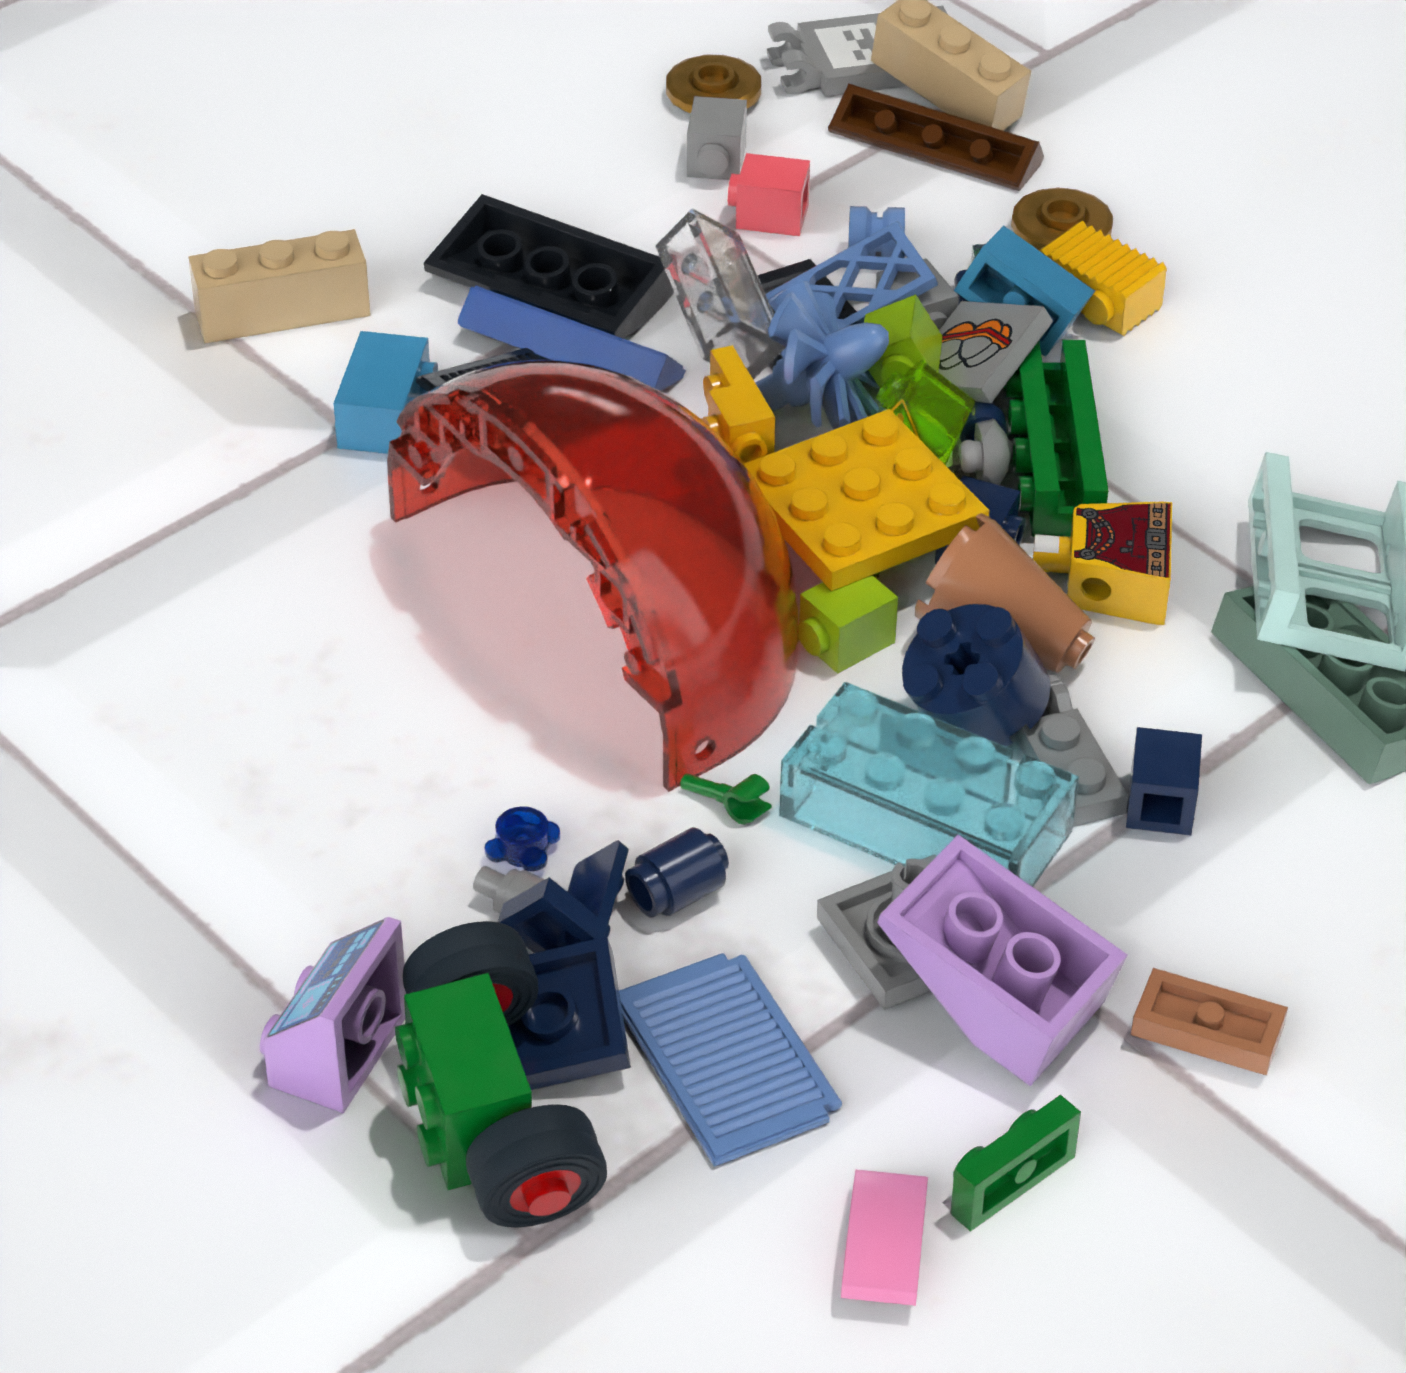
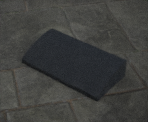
(552, 267)

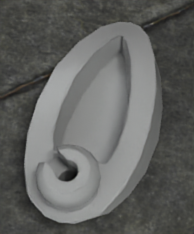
(988, 453)

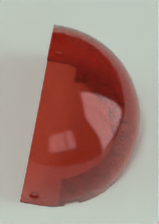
(659, 510)

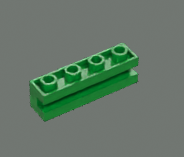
(1057, 438)

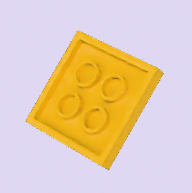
(864, 498)

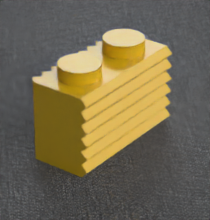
(1124, 282)

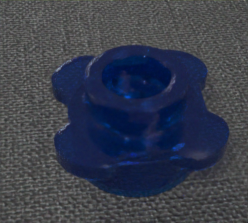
(522, 838)

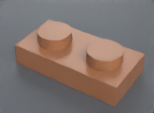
(1209, 1021)

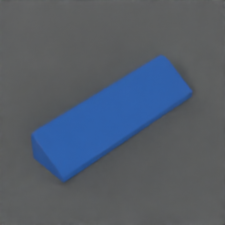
(564, 338)

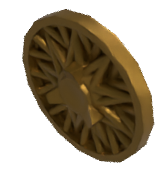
(712, 77)
(1052, 211)

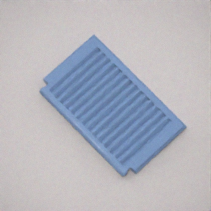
(728, 1056)

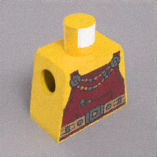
(1115, 559)

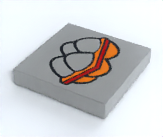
(988, 344)

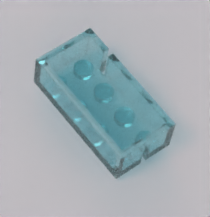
(913, 783)

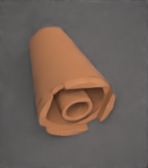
(997, 572)

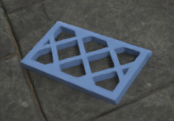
(856, 258)

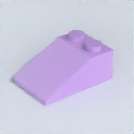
(1001, 957)

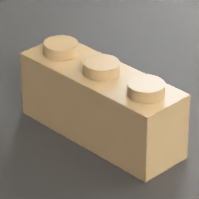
(949, 64)
(279, 285)

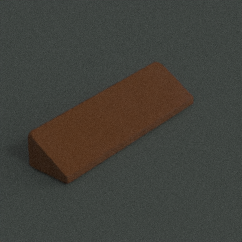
(936, 137)

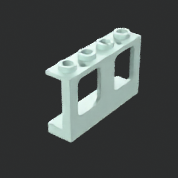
(1286, 575)

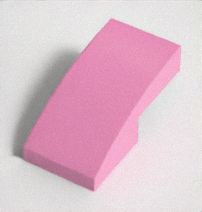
(884, 1237)

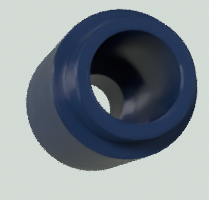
(677, 873)

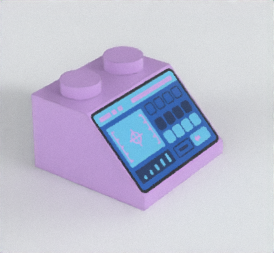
(339, 1017)

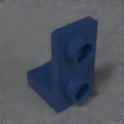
(555, 918)

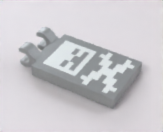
(829, 55)

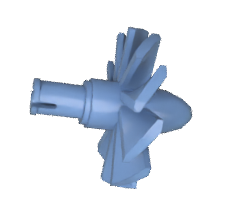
(821, 358)

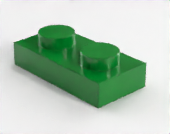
(1014, 1162)

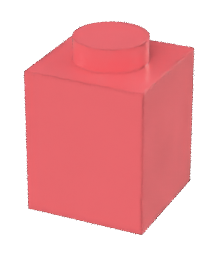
(770, 194)

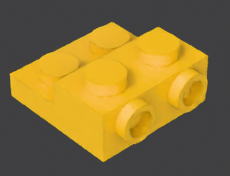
(737, 406)

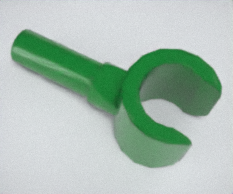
(740, 801)

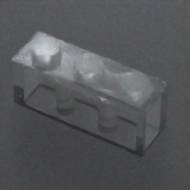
(719, 290)

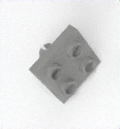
(852, 924)

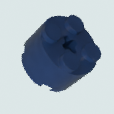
(976, 672)

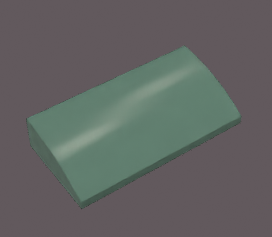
(1344, 701)

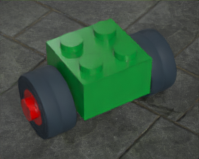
(472, 1086)

